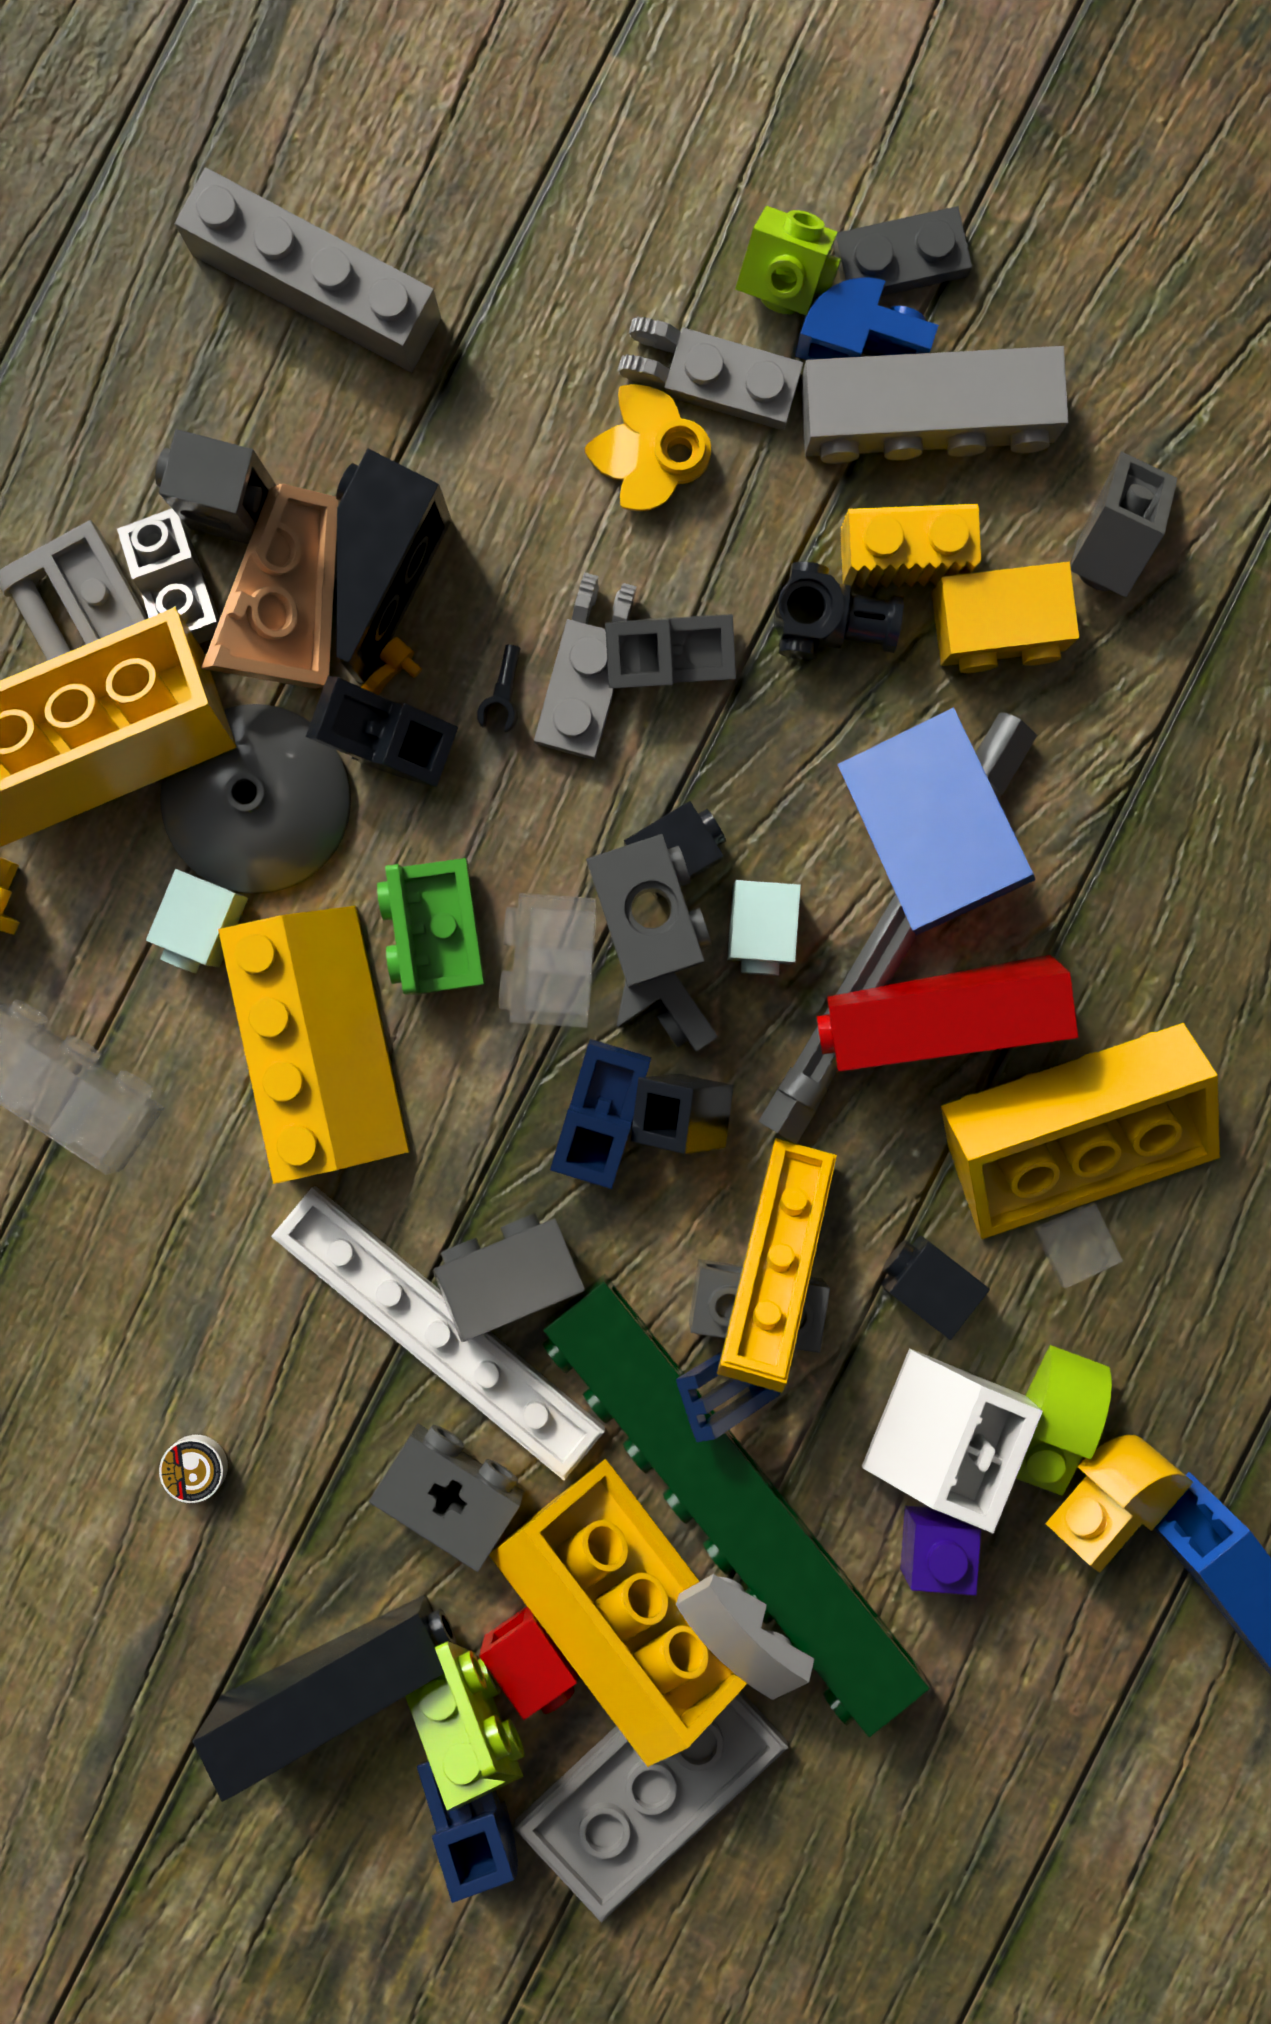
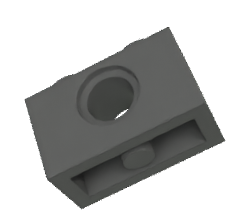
(213, 485)
(624, 876)

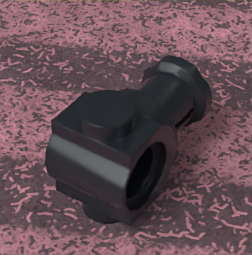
(841, 615)

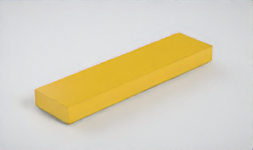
(777, 1266)

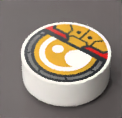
(193, 1468)

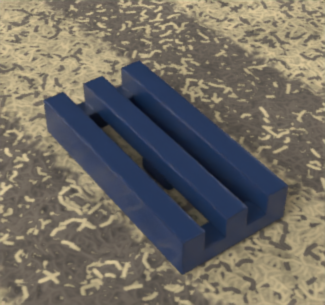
(729, 1416)

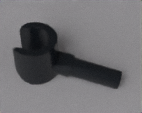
(503, 689)

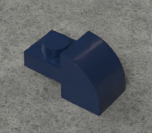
(600, 1114)
(471, 1842)

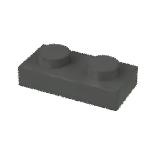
(906, 251)

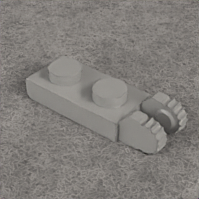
(715, 373)
(579, 684)

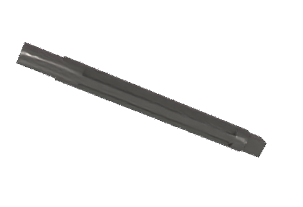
(883, 952)

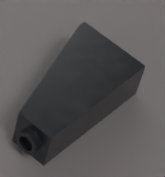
(320, 1695)

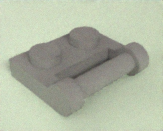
(85, 581)

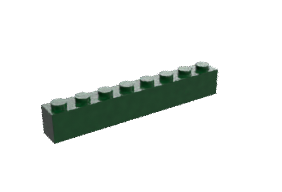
(736, 1507)

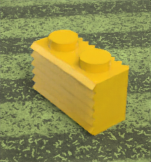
(909, 544)

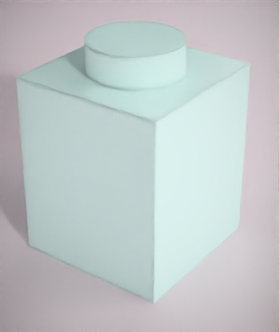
(191, 919)
(763, 925)

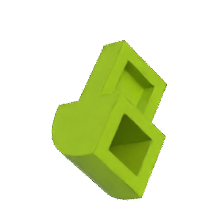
(1075, 1408)

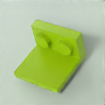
(463, 1730)

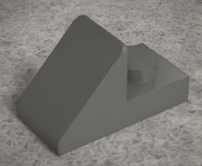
(680, 1019)

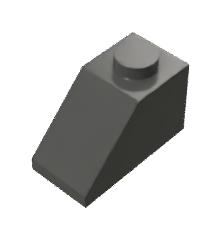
(1124, 525)

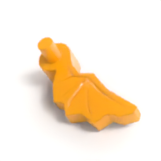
(397, 657)

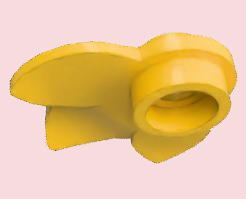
(640, 448)

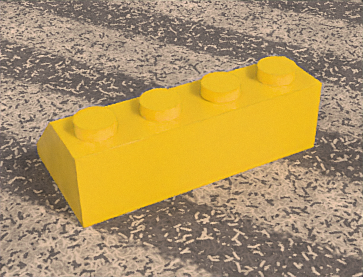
(313, 1042)
(1084, 1129)
(608, 1600)

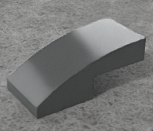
(670, 650)

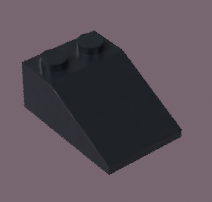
(385, 542)

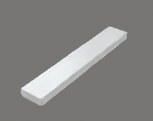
(419, 1320)

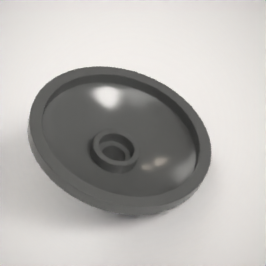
(288, 826)

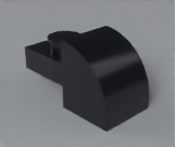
(382, 732)

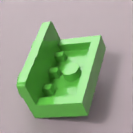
(432, 927)

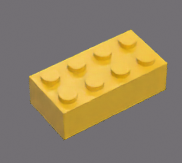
(105, 723)

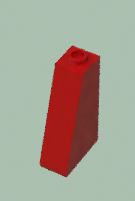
(951, 1014)

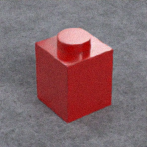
(528, 1665)

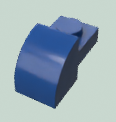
(851, 322)

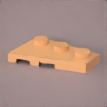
(283, 594)

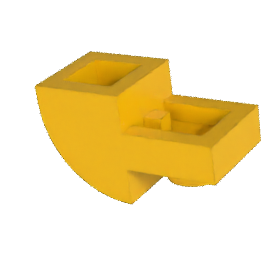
(1122, 1490)

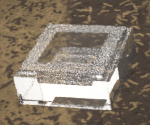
(1078, 1245)

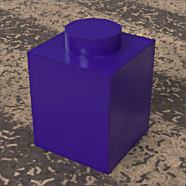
(939, 1552)

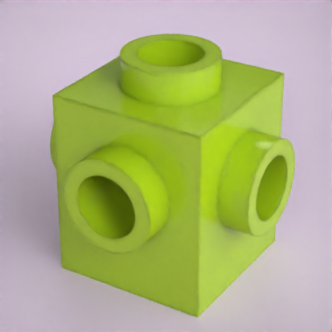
(788, 260)

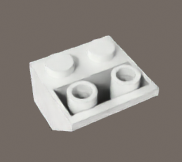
(952, 1440)

